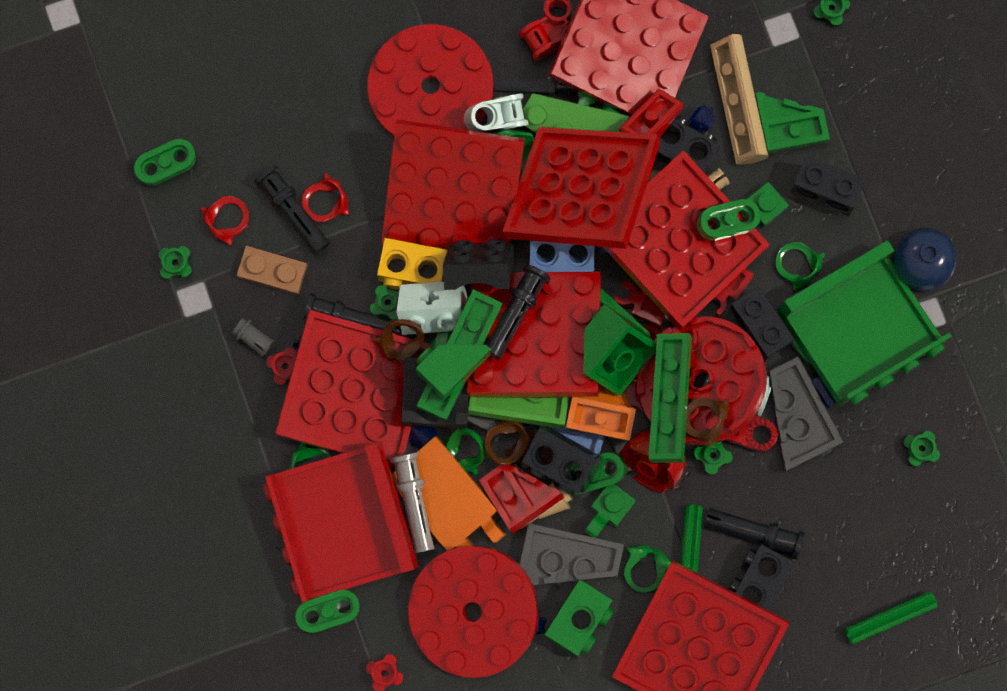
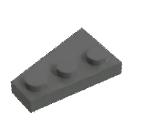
(800, 416)

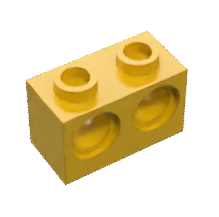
(415, 258)

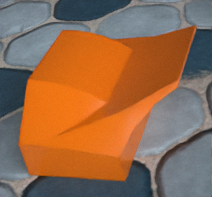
(602, 415)

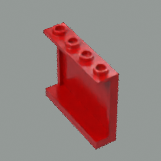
(340, 522)

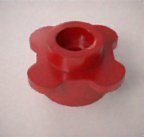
(276, 362)
(375, 669)

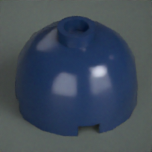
(925, 259)

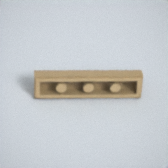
(739, 100)

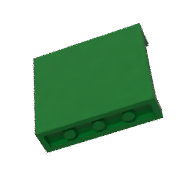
(861, 326)

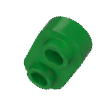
(164, 159)
(727, 221)
(602, 477)
(328, 612)

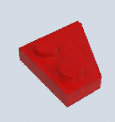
(518, 495)

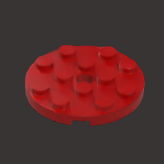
(422, 55)
(734, 373)
(440, 618)

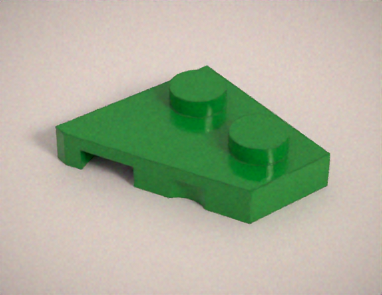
(789, 124)

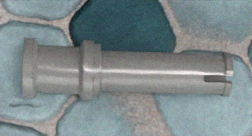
(410, 486)

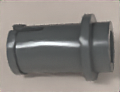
(252, 336)

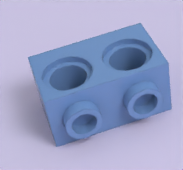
(561, 259)

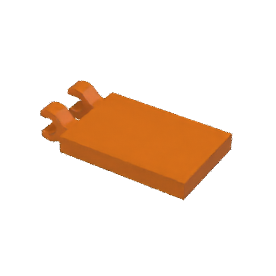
(453, 498)

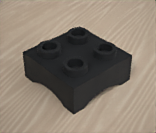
(478, 263)
(412, 392)

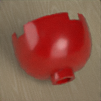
(650, 475)

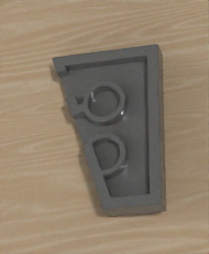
(564, 556)

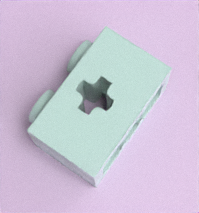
(430, 306)

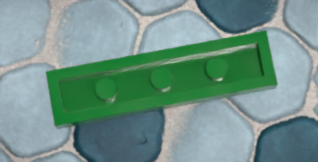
(470, 329)
(670, 398)

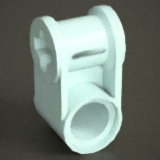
(502, 114)

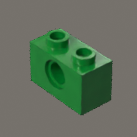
(586, 600)

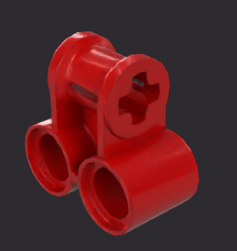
(546, 34)

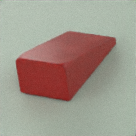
(654, 115)

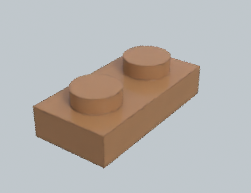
(272, 270)

